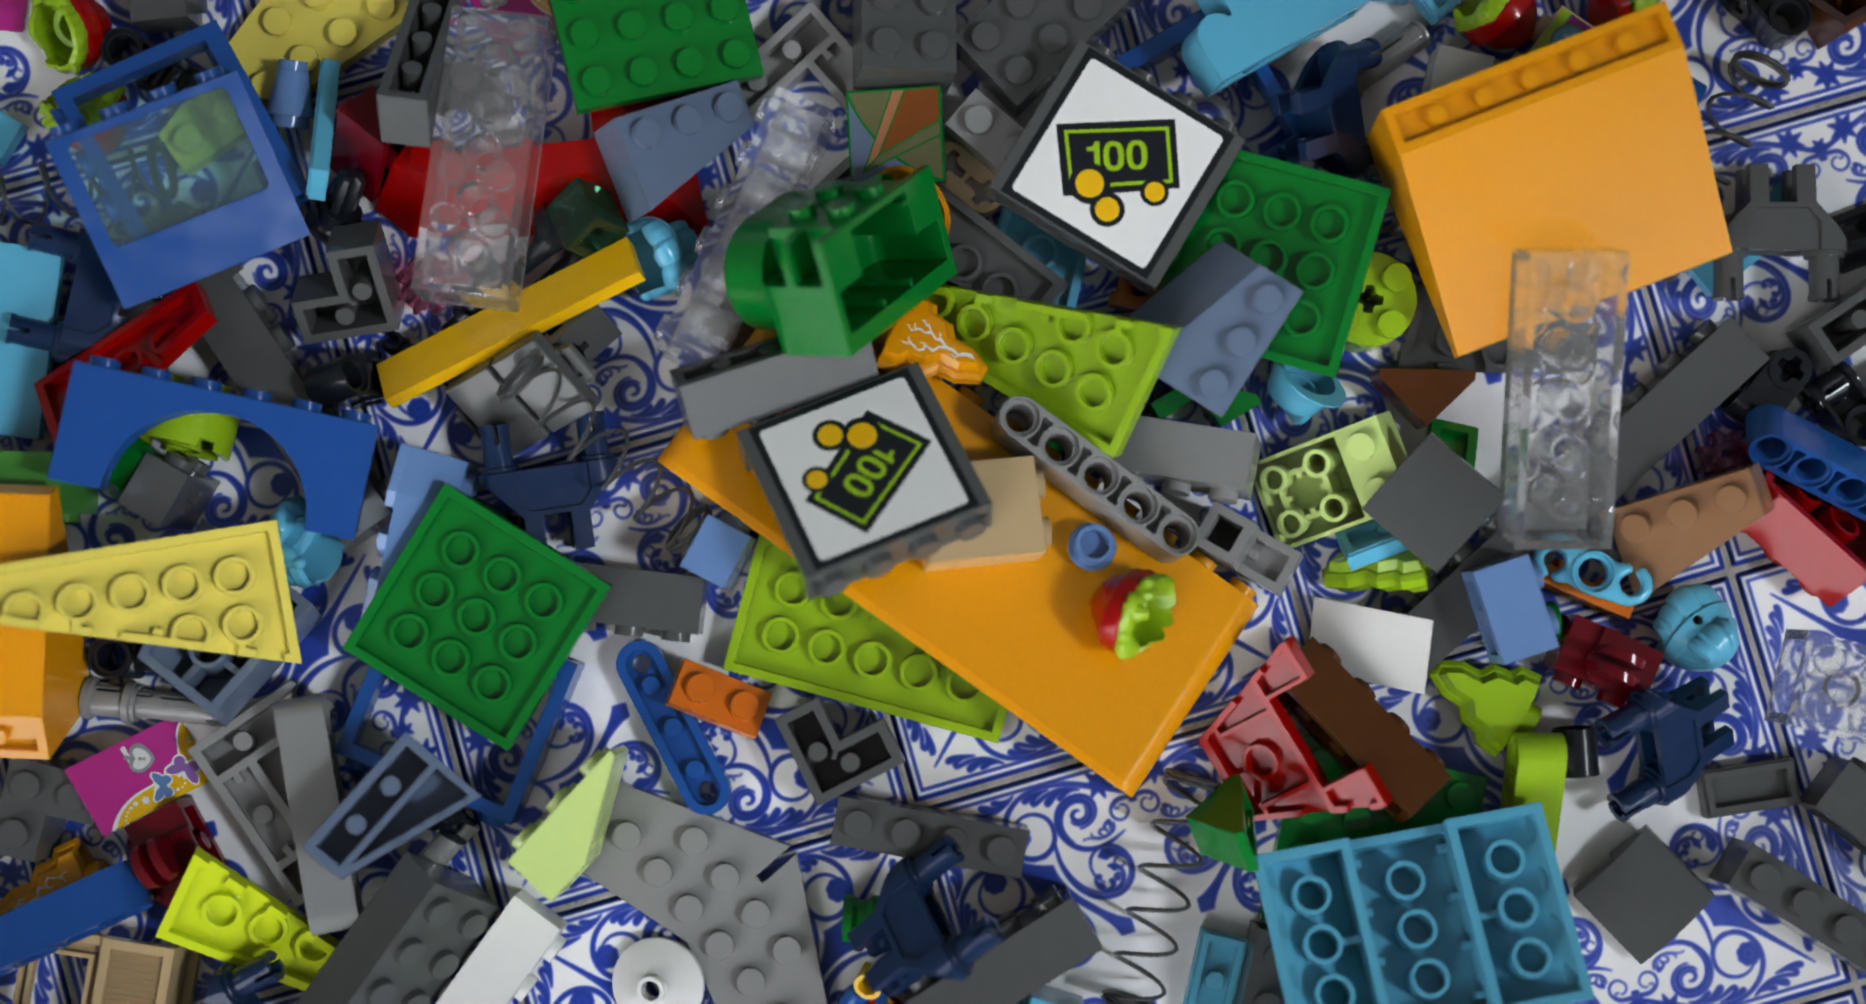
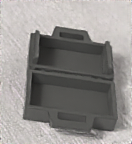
(477, 391)

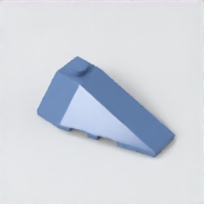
(411, 491)

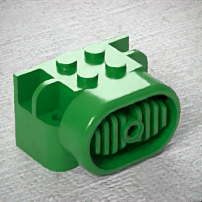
(839, 262)

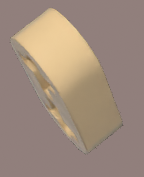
(973, 171)

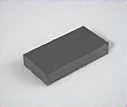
(1748, 787)

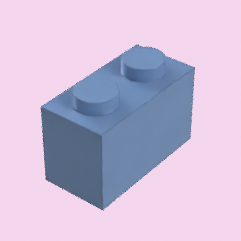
(720, 550)
(1511, 608)

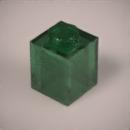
(586, 217)

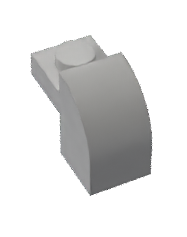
(1247, 550)

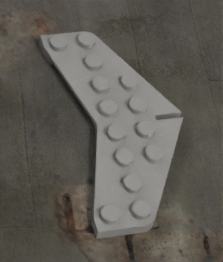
(706, 888)

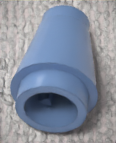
(291, 96)

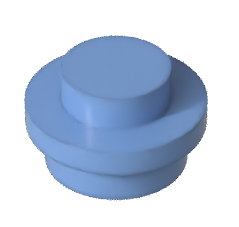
(1091, 546)

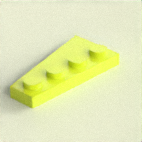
(238, 921)

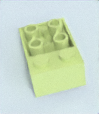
(1328, 479)
(565, 843)

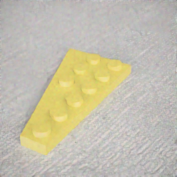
(312, 32)
(180, 591)

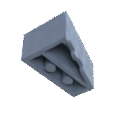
(669, 143)
(389, 807)

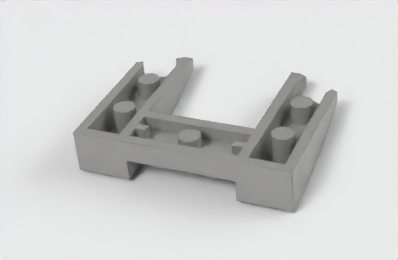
(796, 50)
(234, 768)

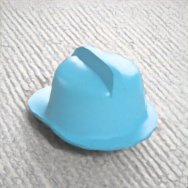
(1303, 392)

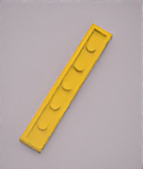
(492, 331)

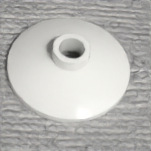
(661, 962)

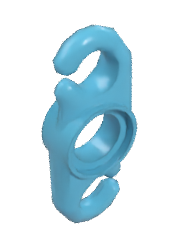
(1610, 586)

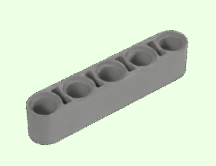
(1118, 481)
(313, 795)

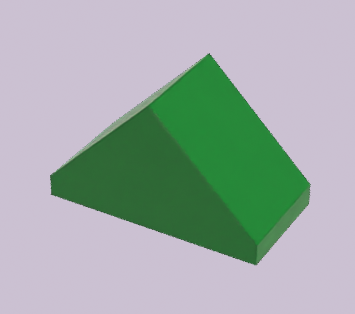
(1226, 826)

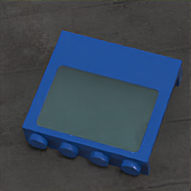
(177, 186)

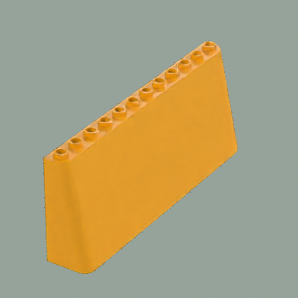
(1027, 625)

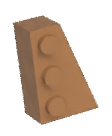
(1688, 521)

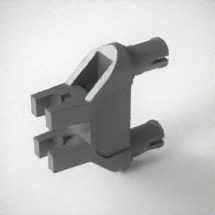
(1780, 229)

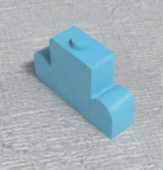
(1250, 34)

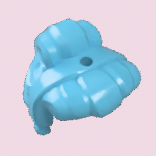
(662, 252)
(306, 554)
(1693, 645)

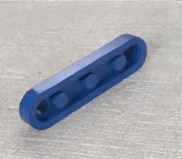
(674, 733)

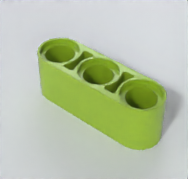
(1535, 774)

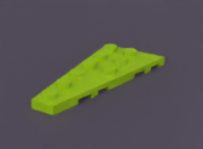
(1070, 360)

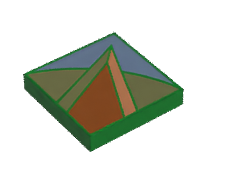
(896, 130)

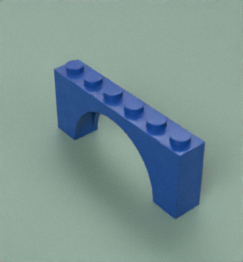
(114, 408)

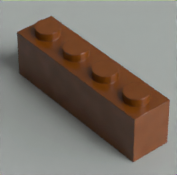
(1359, 730)

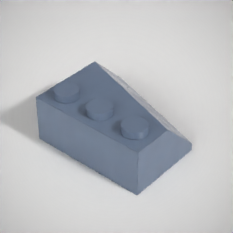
(1227, 321)
(223, 681)

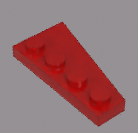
(148, 340)

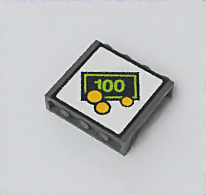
(1116, 165)
(866, 480)

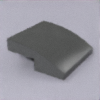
(1434, 502)
(1643, 894)

